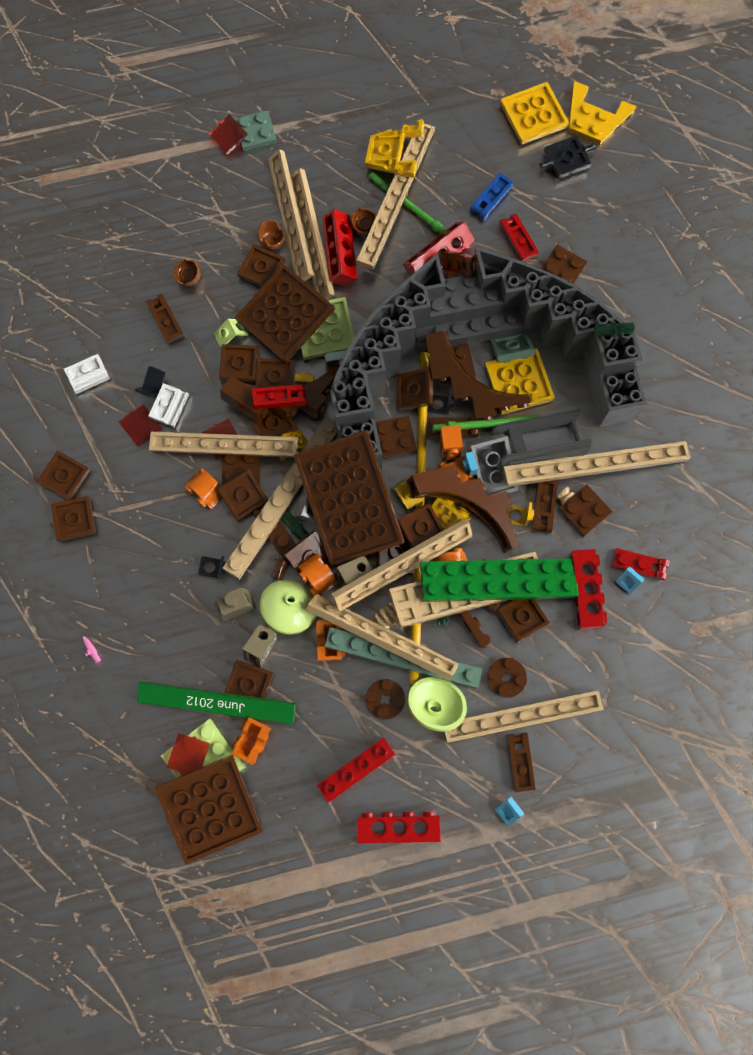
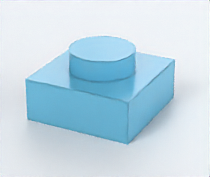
(469, 463)
(629, 580)
(509, 811)

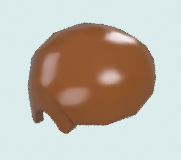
(362, 221)
(270, 235)
(187, 272)

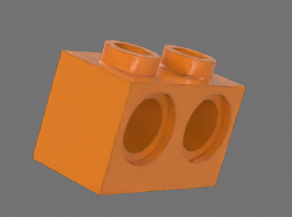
(450, 443)

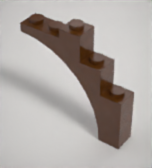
(464, 385)
(240, 397)
(472, 494)

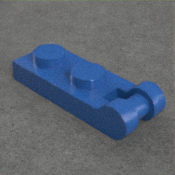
(492, 195)

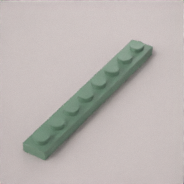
(358, 646)

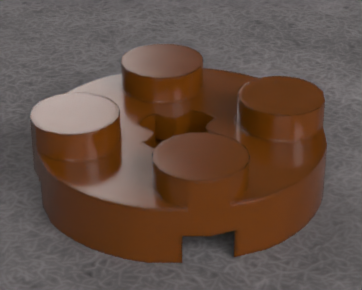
(495, 676)
(383, 710)

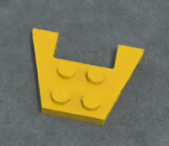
(592, 121)
(386, 150)

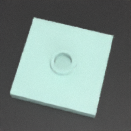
(334, 357)

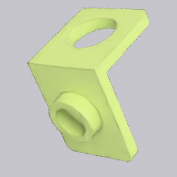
(228, 331)

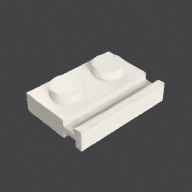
(86, 373)
(168, 405)

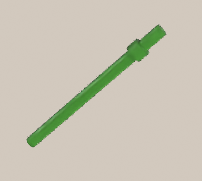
(436, 226)
(480, 423)

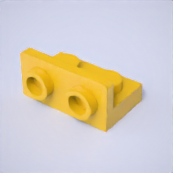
(449, 513)

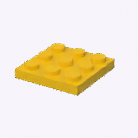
(534, 113)
(521, 377)

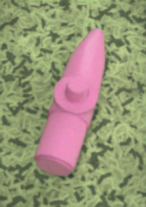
(91, 650)

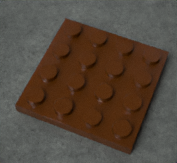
(285, 313)
(208, 809)

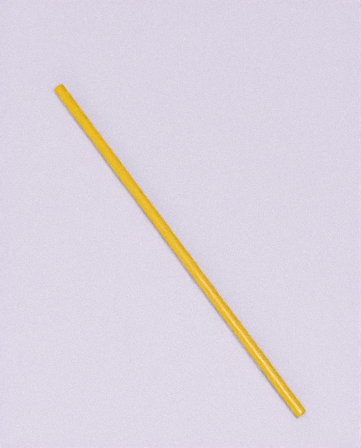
(420, 467)

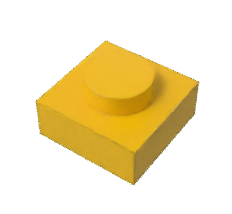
(303, 378)

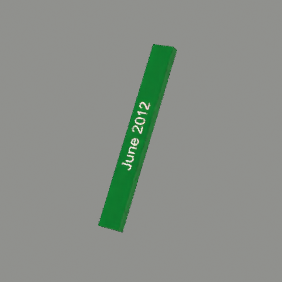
(216, 702)

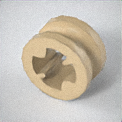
(565, 495)

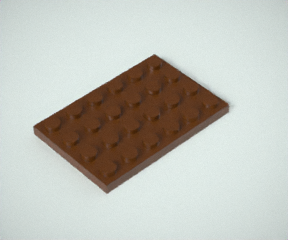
(349, 498)

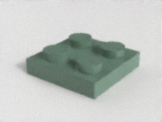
(259, 130)
(512, 347)

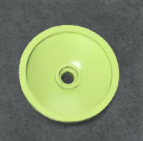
(283, 615)
(440, 696)

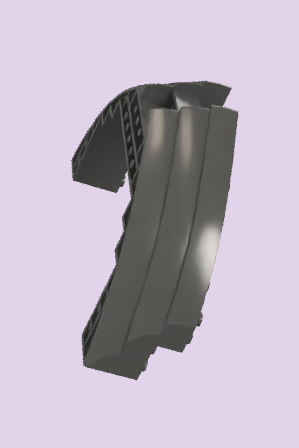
(494, 303)

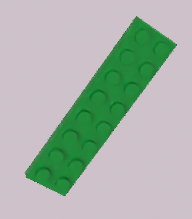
(498, 580)

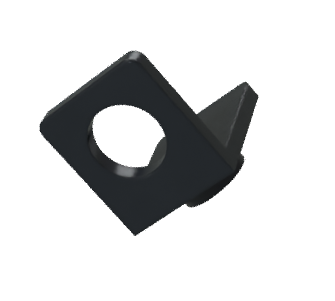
(152, 383)
(448, 402)
(219, 563)

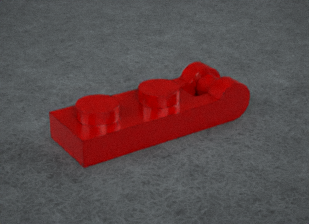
(519, 237)
(279, 396)
(640, 563)

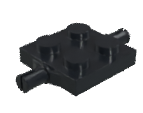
(567, 157)

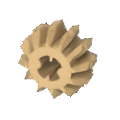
(386, 616)

